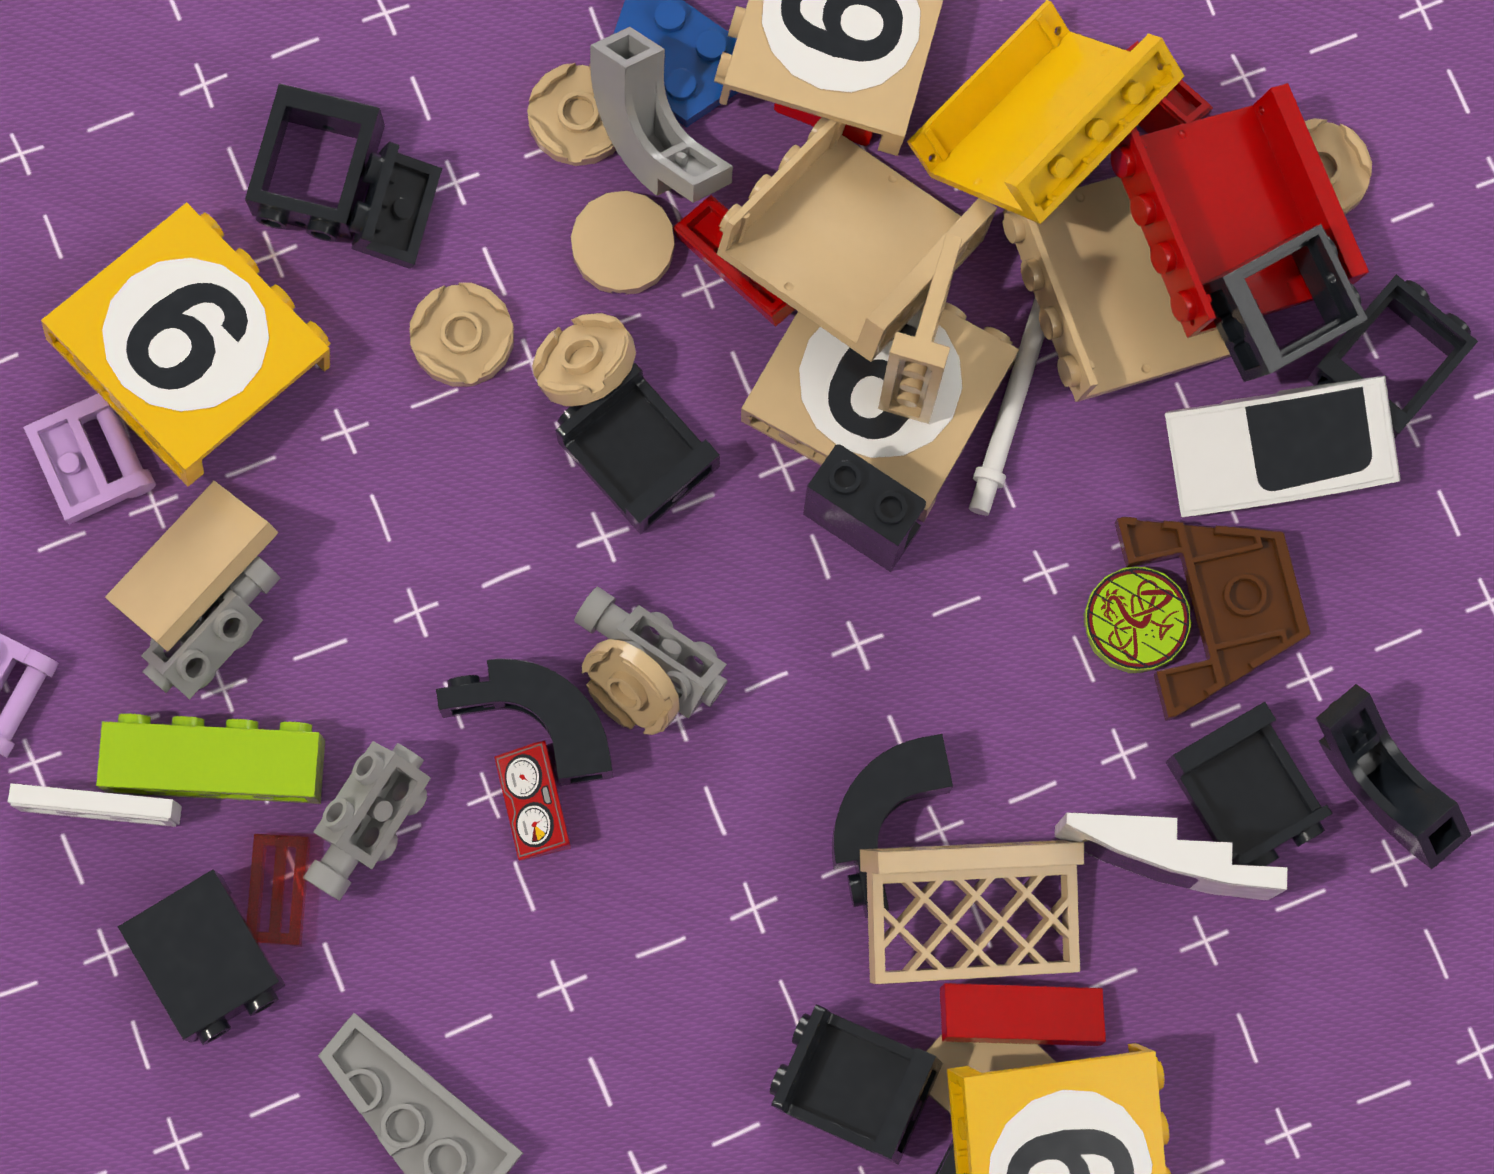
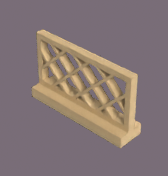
(917, 362)
(964, 863)

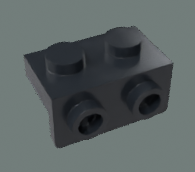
(395, 206)

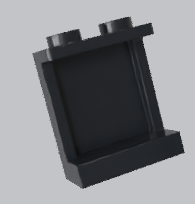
(636, 450)
(863, 507)
(1248, 789)
(202, 958)
(854, 1083)

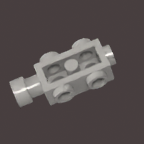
(214, 635)
(669, 649)
(367, 815)

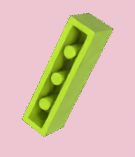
(211, 761)

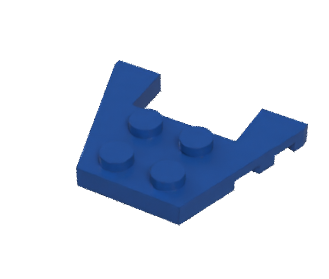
(691, 52)

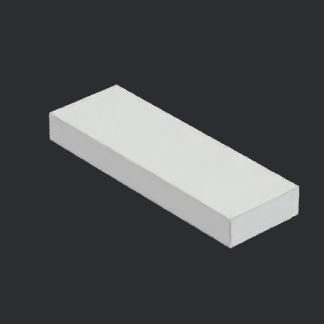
(95, 805)

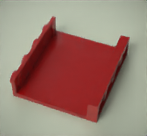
(1226, 193)

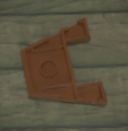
(1239, 594)

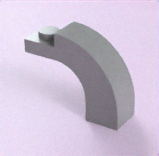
(640, 123)

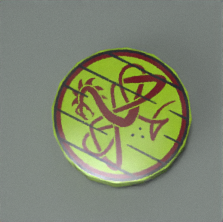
(1137, 619)

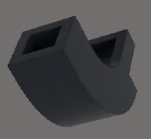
(549, 699)
(890, 780)
(1386, 782)

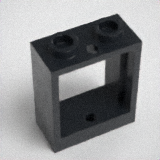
(325, 114)
(1414, 306)
(1243, 323)

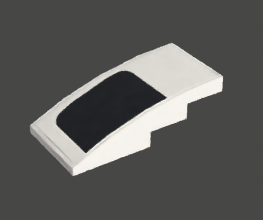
(1283, 446)
(1152, 850)

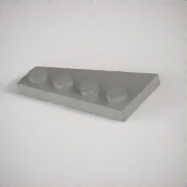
(411, 1111)

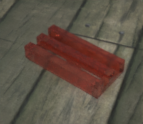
(281, 842)

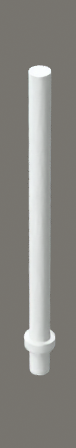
(990, 475)

